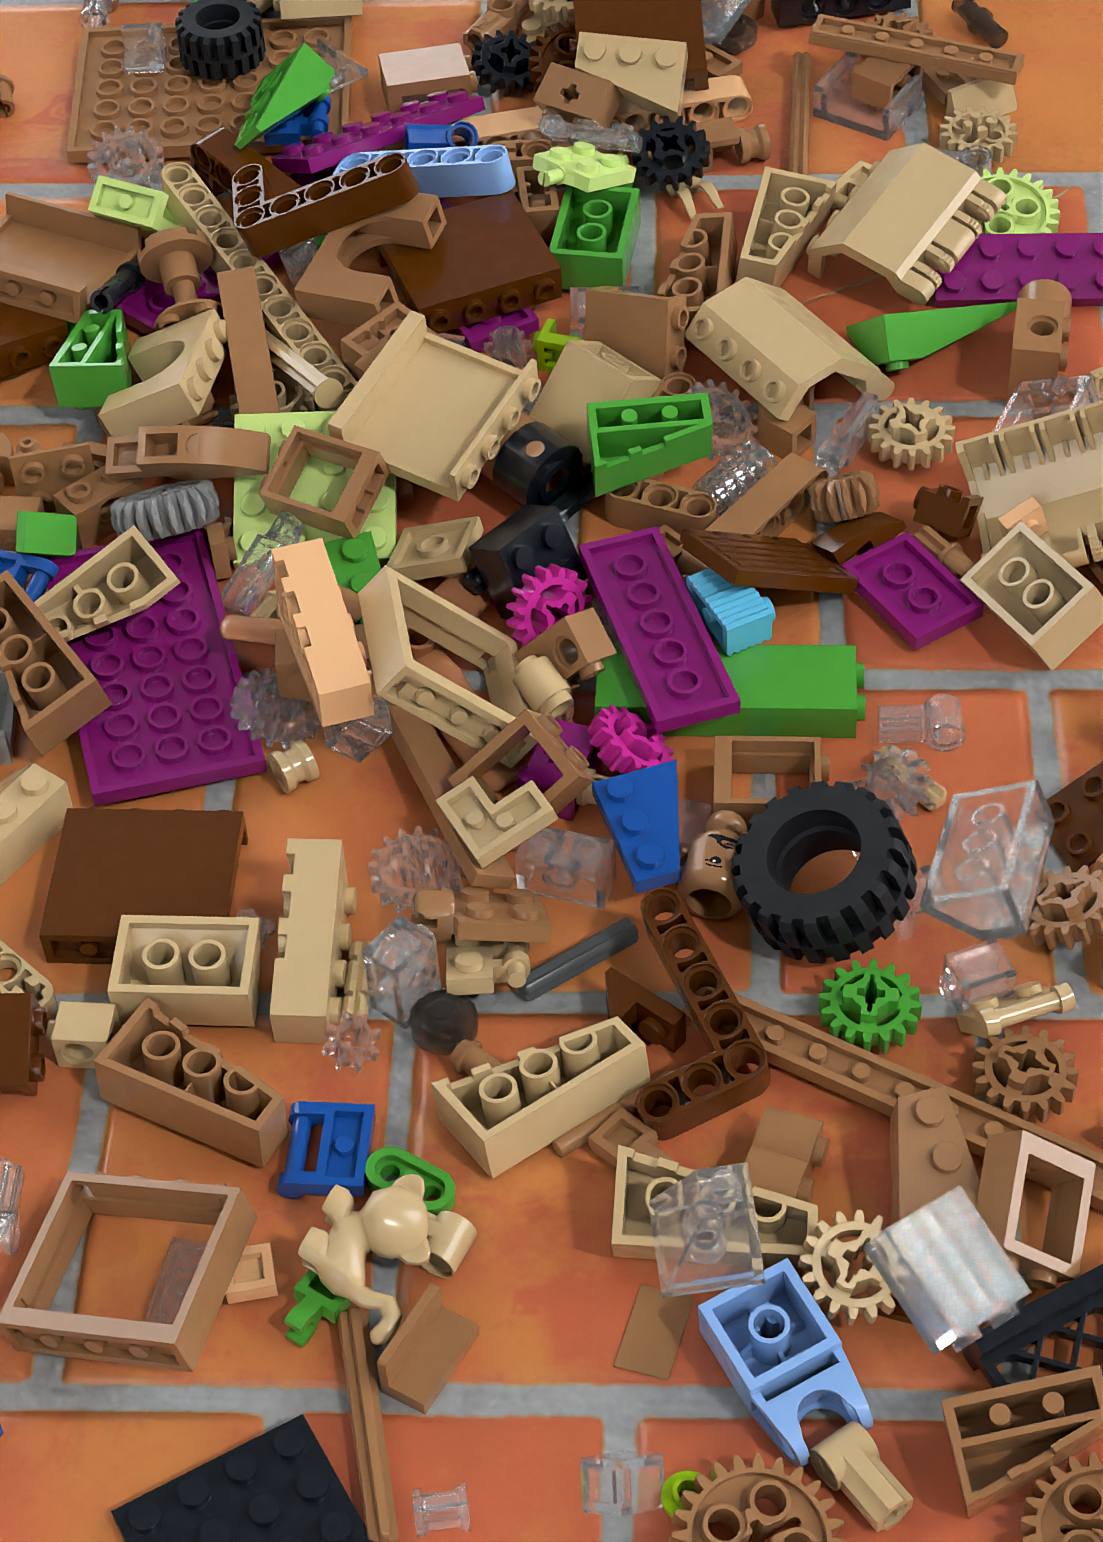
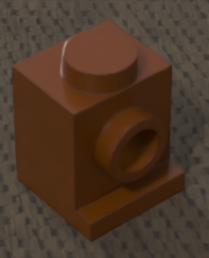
(946, 510)

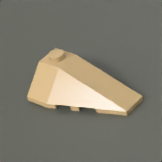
(108, 587)

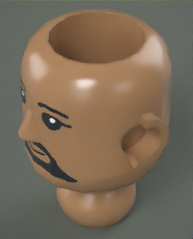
(706, 868)

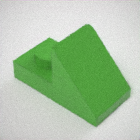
(46, 534)

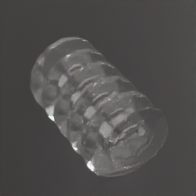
(736, 474)

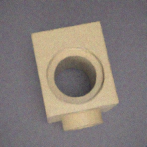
(82, 1032)

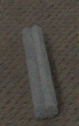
(579, 958)

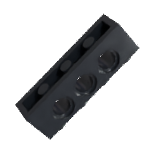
(796, 12)

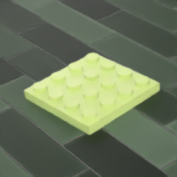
(317, 486)

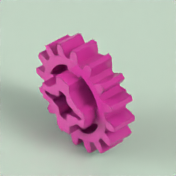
(551, 587)
(627, 741)

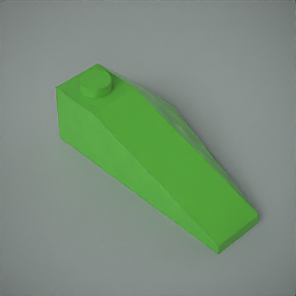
(286, 92)

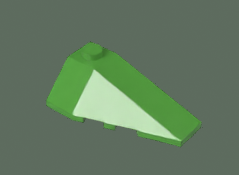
(914, 335)

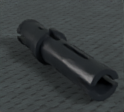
(126, 280)

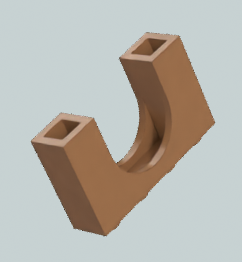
(353, 297)

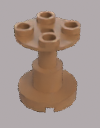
(177, 261)

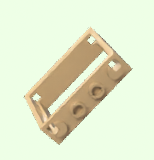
(392, 604)

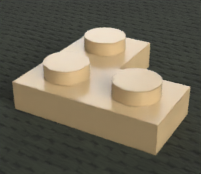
(495, 828)

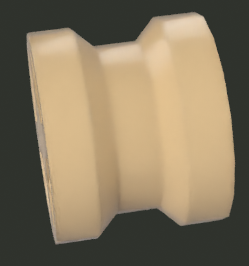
(293, 766)

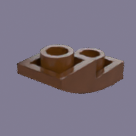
(848, 537)

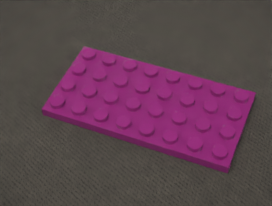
(166, 686)

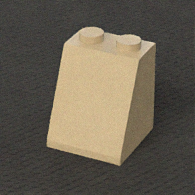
(586, 375)

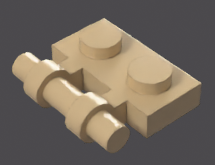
(477, 965)

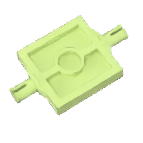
(582, 168)

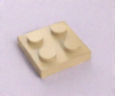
(436, 549)

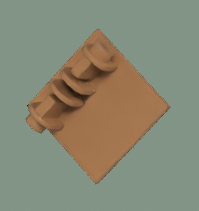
(49, 470)

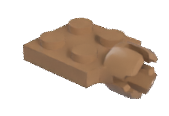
(482, 915)

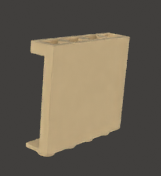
(434, 408)

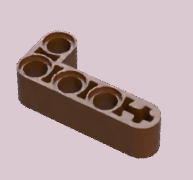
(218, 159)

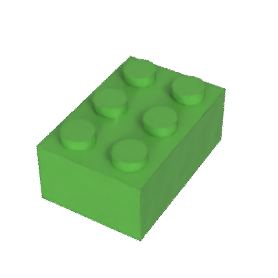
(596, 236)

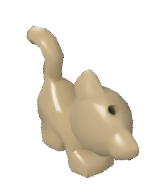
(389, 1224)

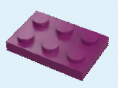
(913, 590)

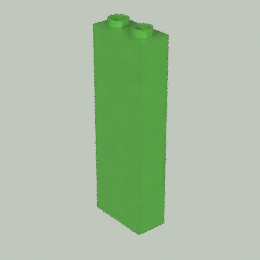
(779, 687)

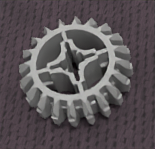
(167, 509)

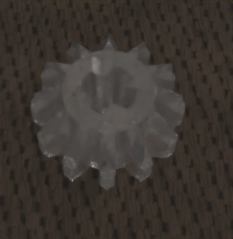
(886, 773)

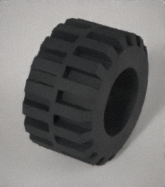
(220, 38)

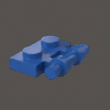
(298, 126)

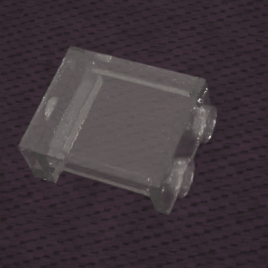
(835, 104)

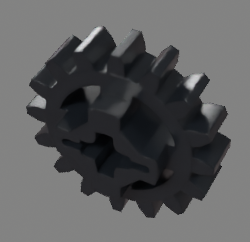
(503, 62)
(671, 153)

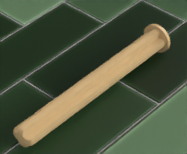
(325, 390)

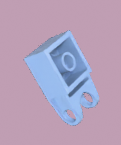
(791, 1370)

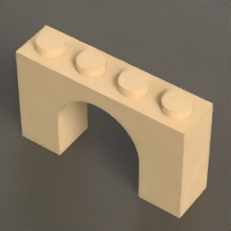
(175, 374)

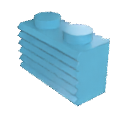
(731, 613)

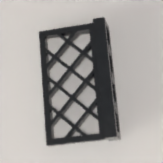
(1035, 1323)

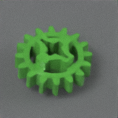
(893, 1011)

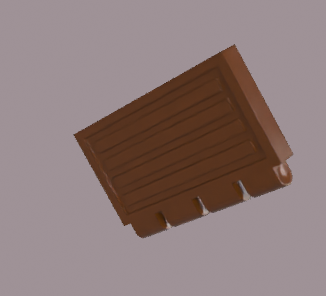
(767, 561)

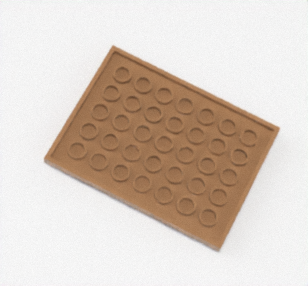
(181, 105)

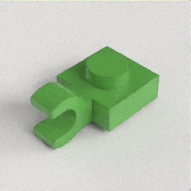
(314, 1303)

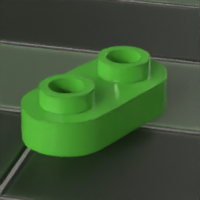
(399, 1162)

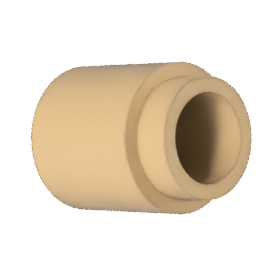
(542, 686)

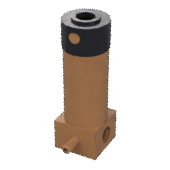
(532, 459)

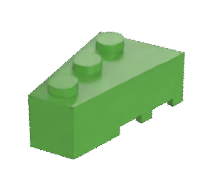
(92, 361)
(646, 437)

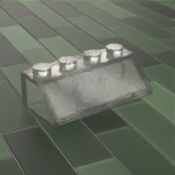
(990, 861)

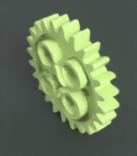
(1027, 206)

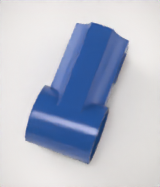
(438, 135)

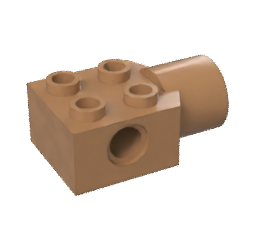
(1040, 333)

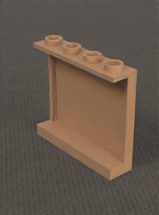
(59, 256)

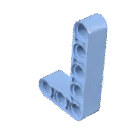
(451, 169)

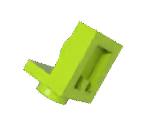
(549, 345)

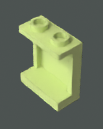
(131, 205)

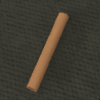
(579, 1135)

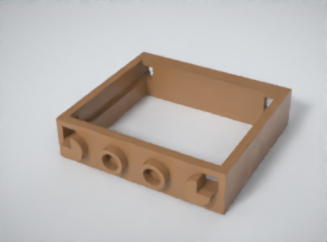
(35, 1329)

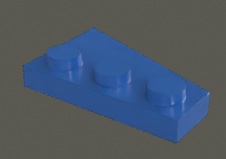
(644, 823)

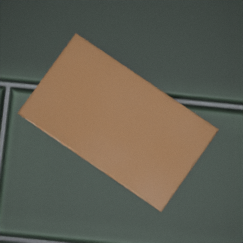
(653, 1333)

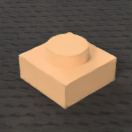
(1028, 512)
(254, 1275)

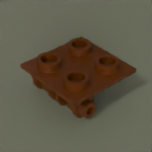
(1079, 819)

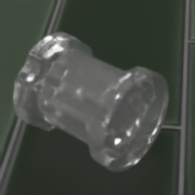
(96, 13)
(441, 1510)

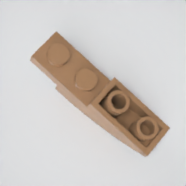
(188, 450)

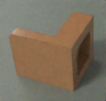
(721, 135)

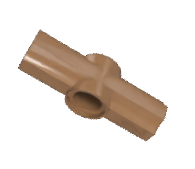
(501, 16)

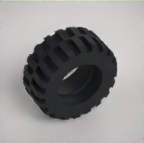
(850, 913)

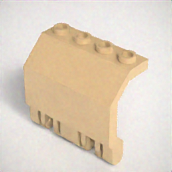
(909, 214)
(777, 346)
(1056, 464)

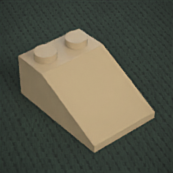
(1036, 595)

